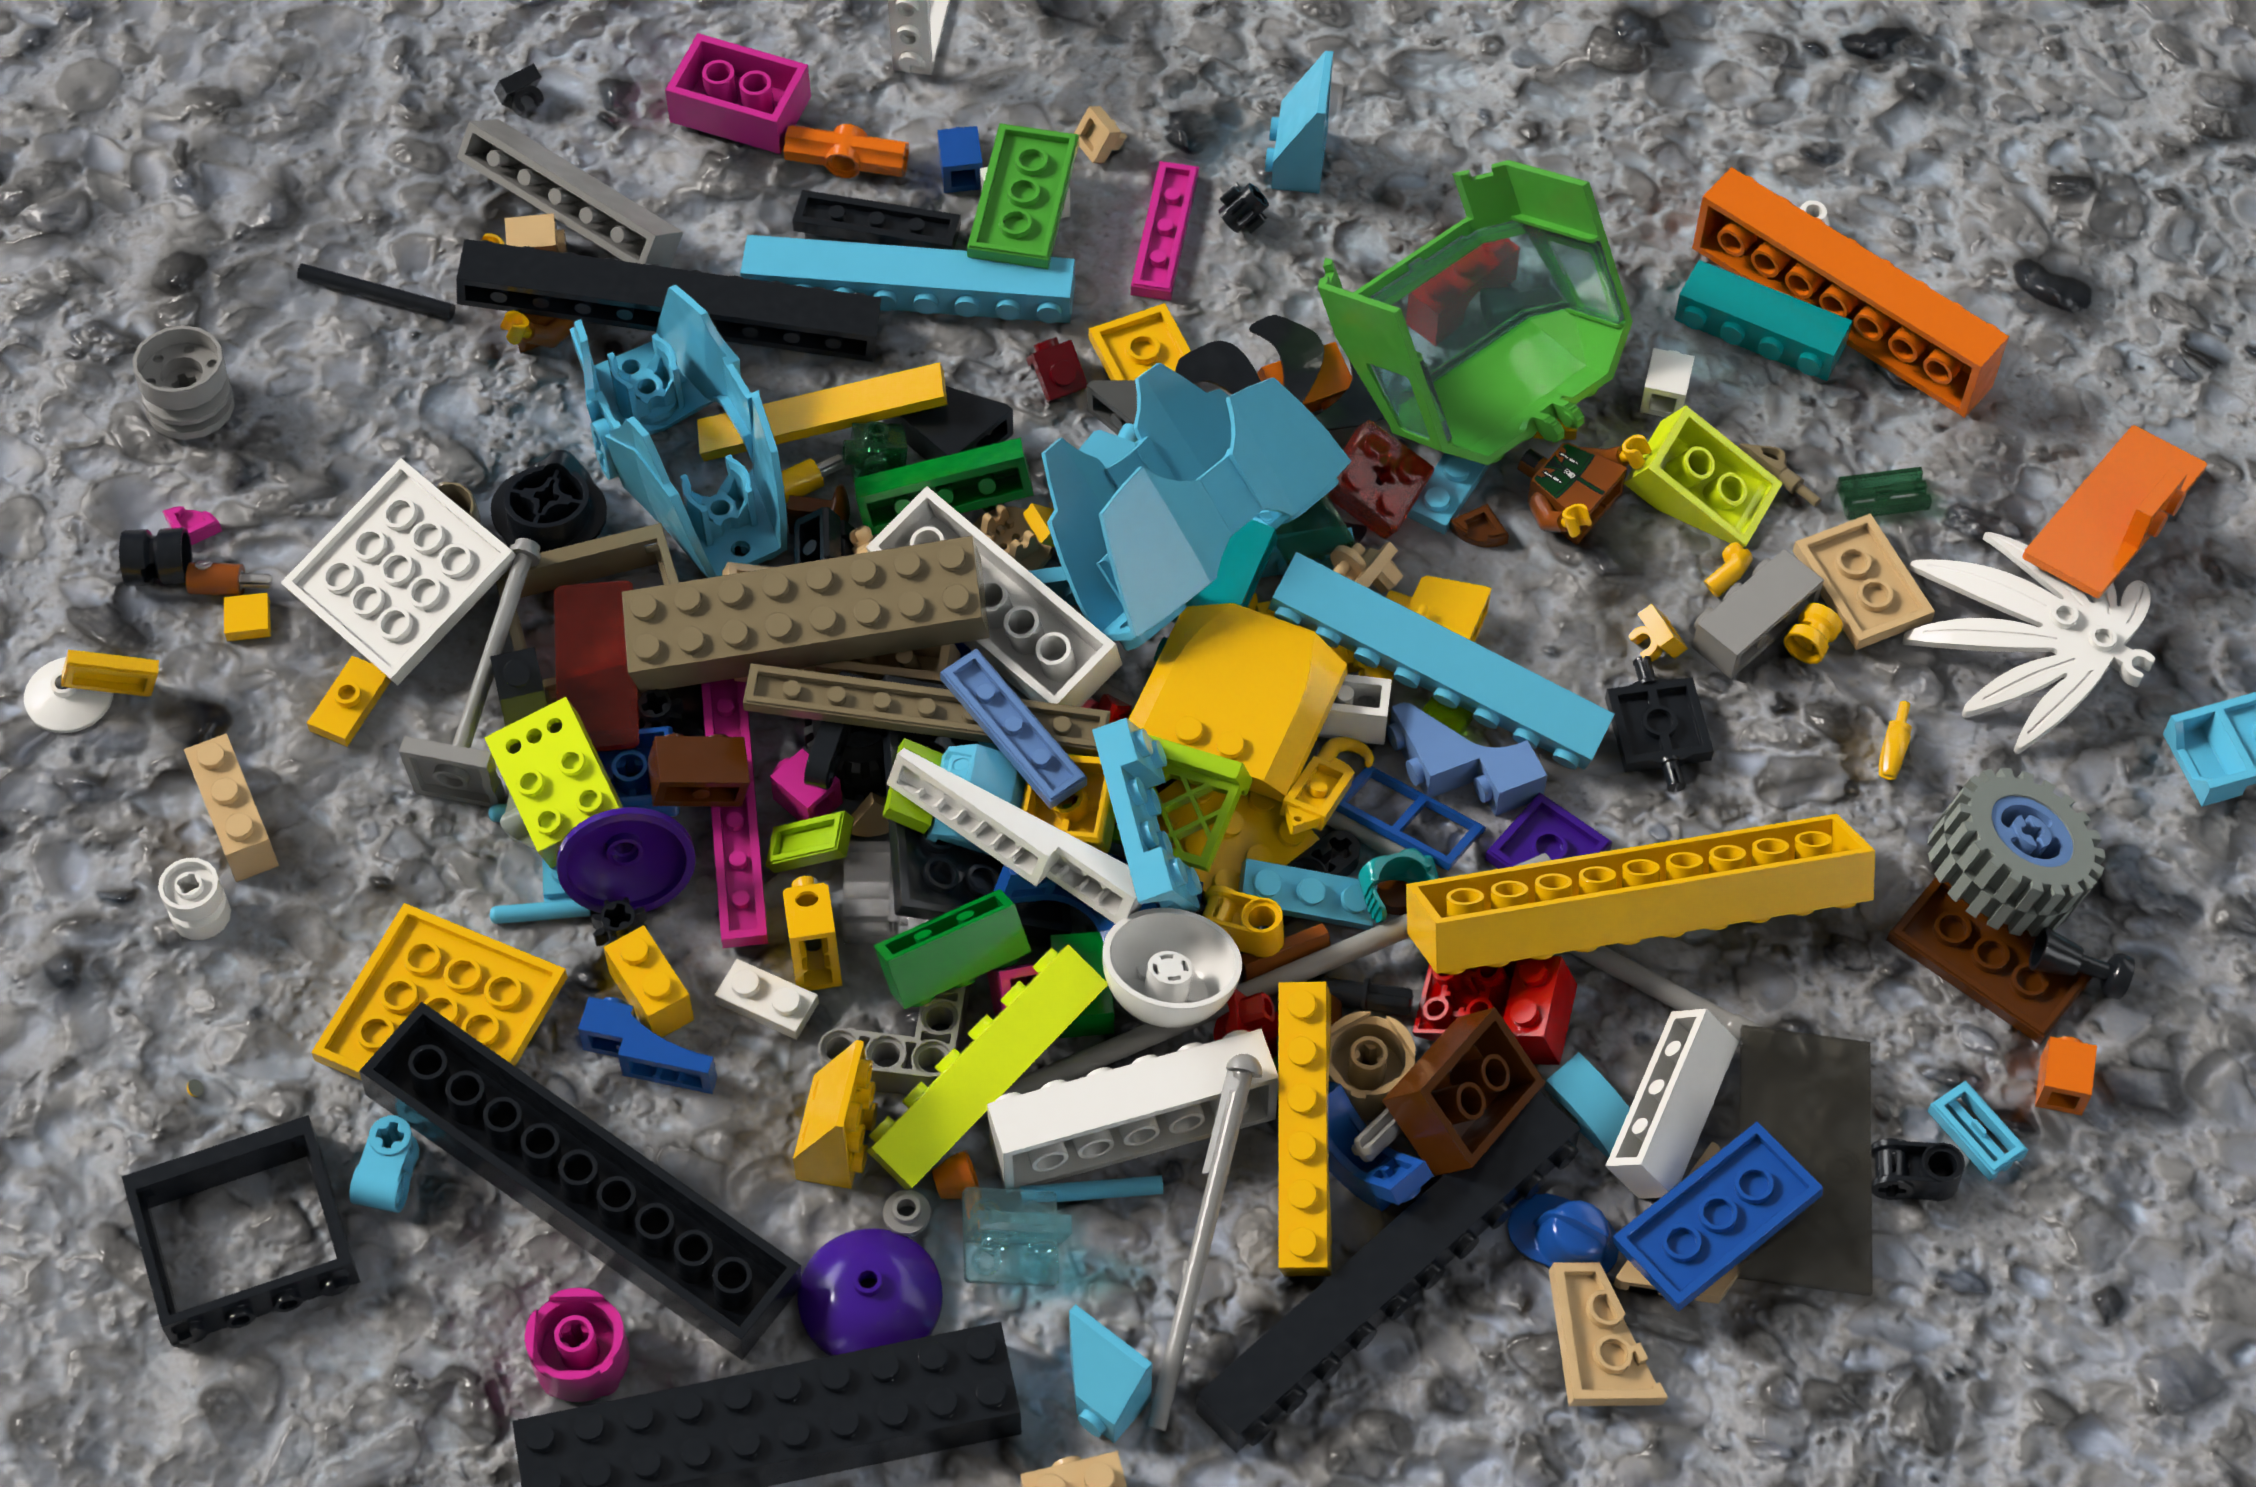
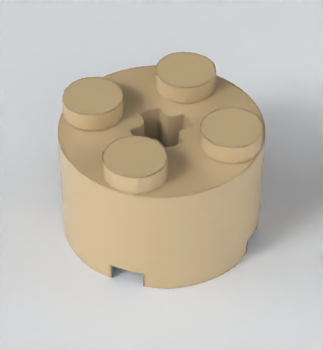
(1369, 1059)

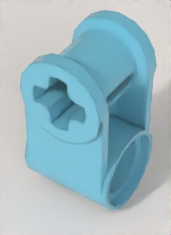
(384, 1172)

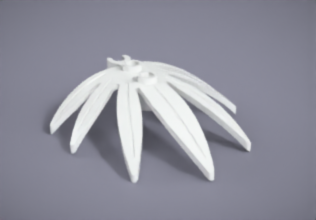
(2080, 634)

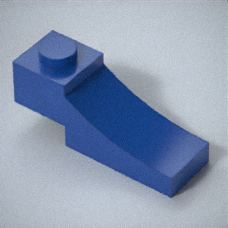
(613, 1030)

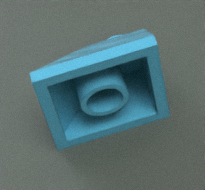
(1108, 1377)

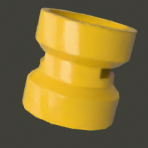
(1810, 637)

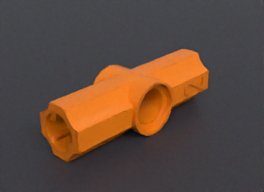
(846, 151)

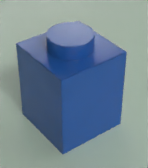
(960, 159)

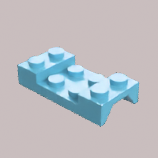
(2216, 747)
(1130, 767)

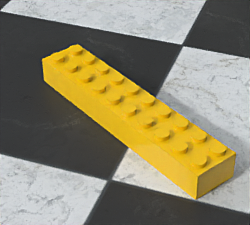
(1639, 893)

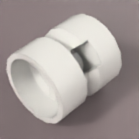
(194, 898)

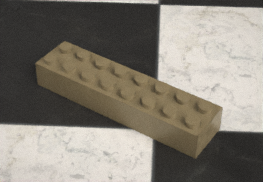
(805, 614)

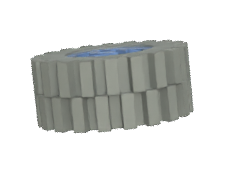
(2016, 851)

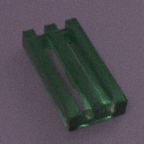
(1881, 487)

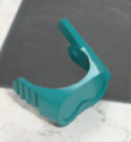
(1405, 866)

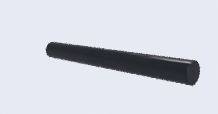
(376, 291)

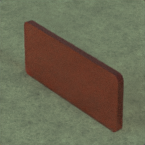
(594, 662)

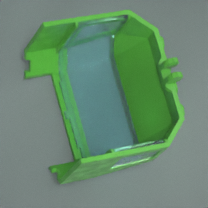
(1491, 319)

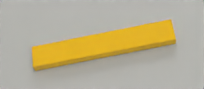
(832, 409)

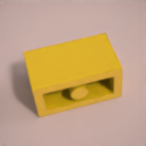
(649, 982)

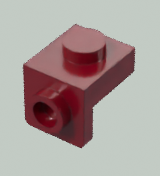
(1057, 368)

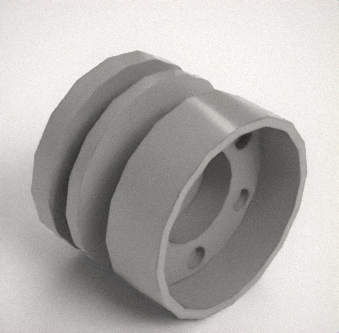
(183, 382)

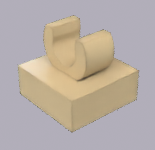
(1099, 134)

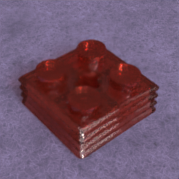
(1400, 471)

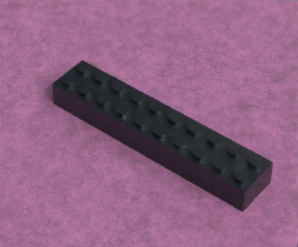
(582, 1180)
(784, 1419)

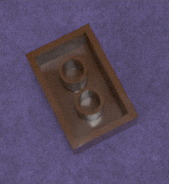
(1464, 1092)

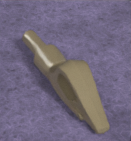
(1791, 481)

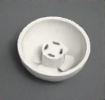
(1170, 966)

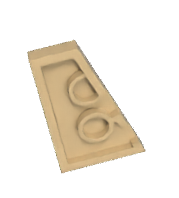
(1595, 1343)

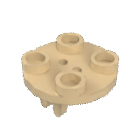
(1008, 523)

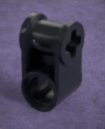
(1911, 1170)

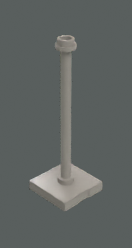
(457, 769)

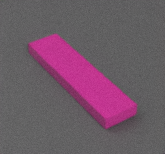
(1164, 231)

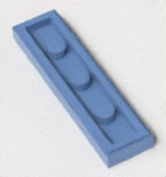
(1013, 728)

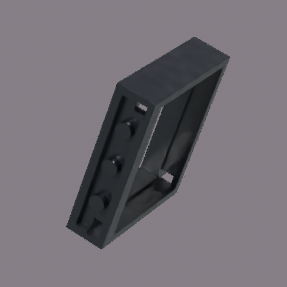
(216, 1167)

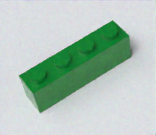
(961, 479)

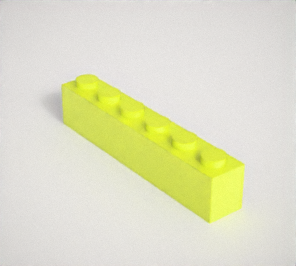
(986, 1067)

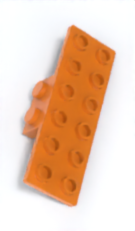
(2115, 511)

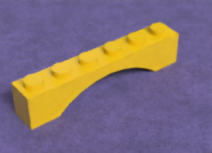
(1303, 1129)

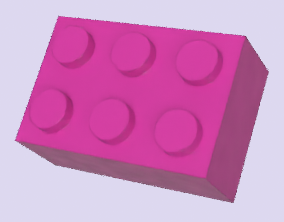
(738, 93)

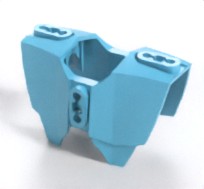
(673, 379)
(1159, 519)

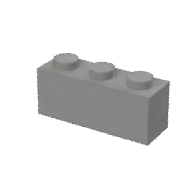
(1755, 612)

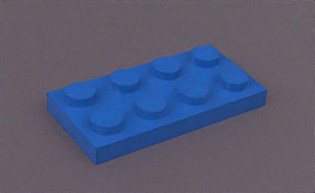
(1717, 1216)

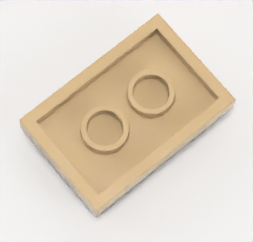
(1864, 581)

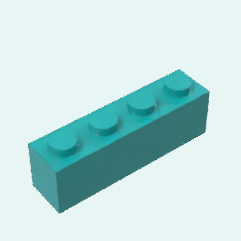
(1762, 320)
(1238, 569)

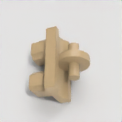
(1367, 565)

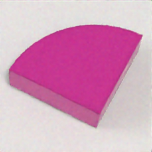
(199, 524)

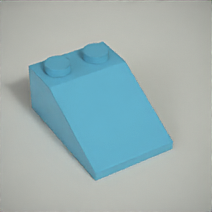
(1302, 131)

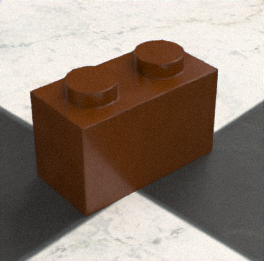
(698, 770)

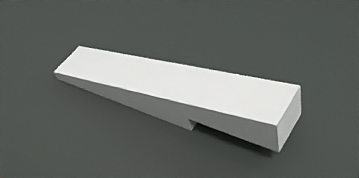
(1017, 837)

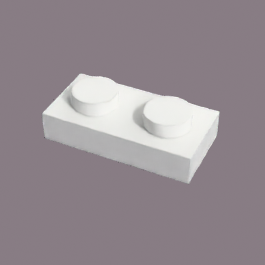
(766, 999)

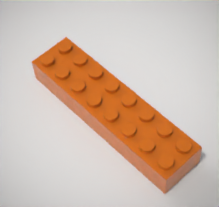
(1893, 314)

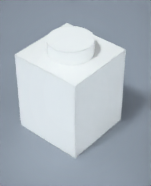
(1666, 382)

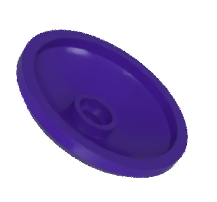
(623, 856)
(850, 1318)

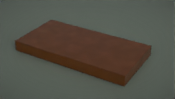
(1985, 962)

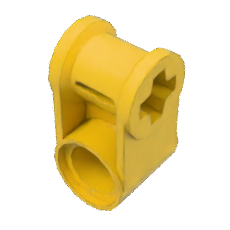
(1241, 916)

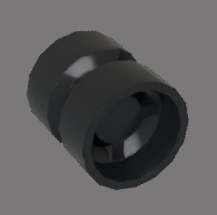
(154, 557)

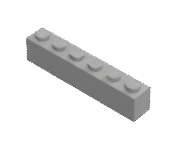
(569, 193)

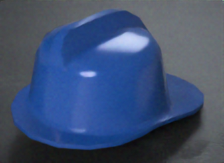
(1562, 1231)

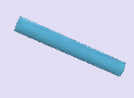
(1102, 1188)

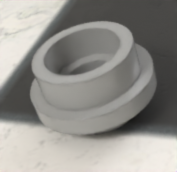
(911, 1224)

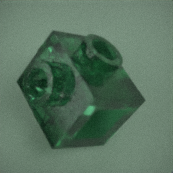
(874, 448)

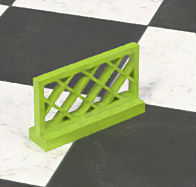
(1210, 774)

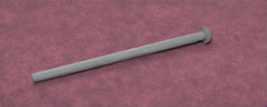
(1216, 1166)

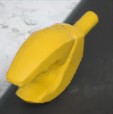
(1895, 744)

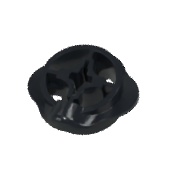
(550, 504)

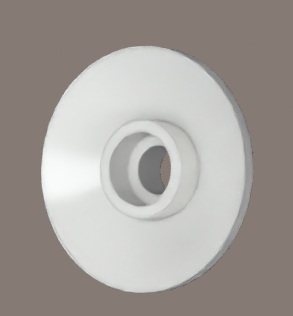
(59, 708)

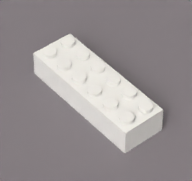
(1033, 632)
(1124, 1111)

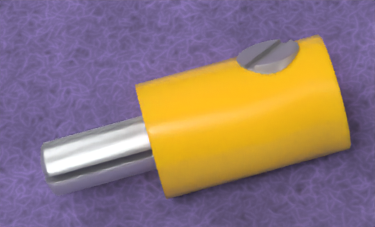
(806, 476)

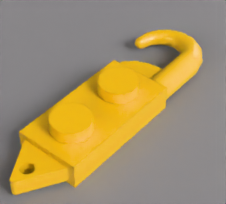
(1322, 785)

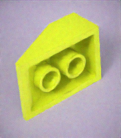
(1703, 479)

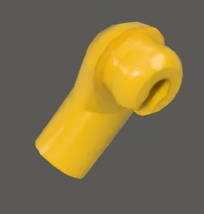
(1736, 564)

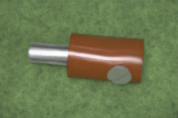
(223, 579)

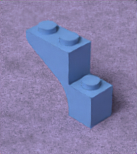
(1446, 760)

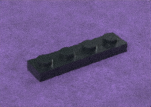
(874, 221)

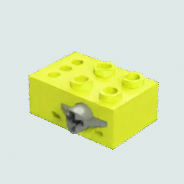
(550, 777)

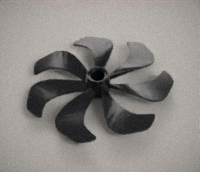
(1301, 360)

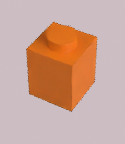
(2066, 1075)

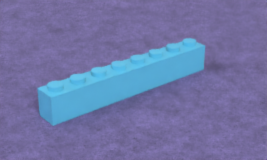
(917, 277)
(1441, 662)

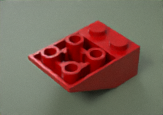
(1528, 994)

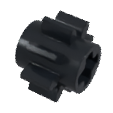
(1243, 207)
(659, 710)
(616, 921)

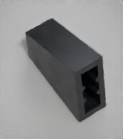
(956, 427)

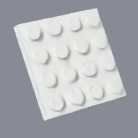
(399, 571)

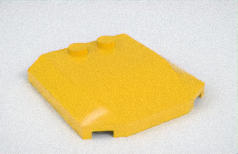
(1243, 691)

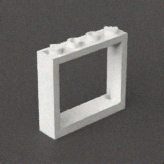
(916, 33)

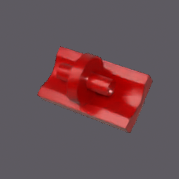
(1249, 1015)

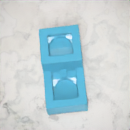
(1590, 1100)

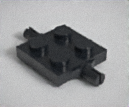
(1659, 724)

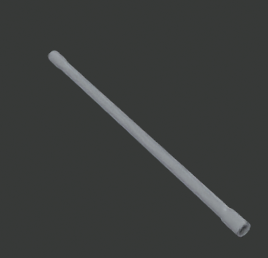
(1150, 1035)

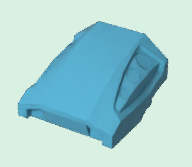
(985, 769)

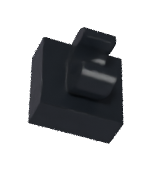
(518, 85)

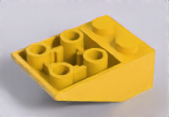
(836, 1120)

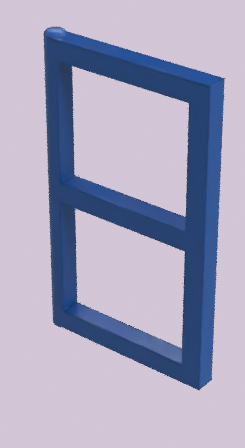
(1395, 832)

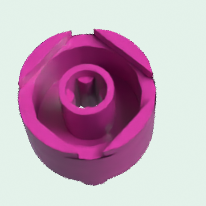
(552, 1341)

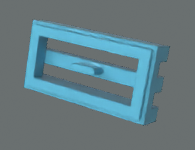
(1940, 1112)

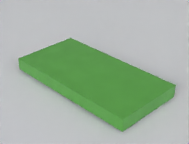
(1023, 196)

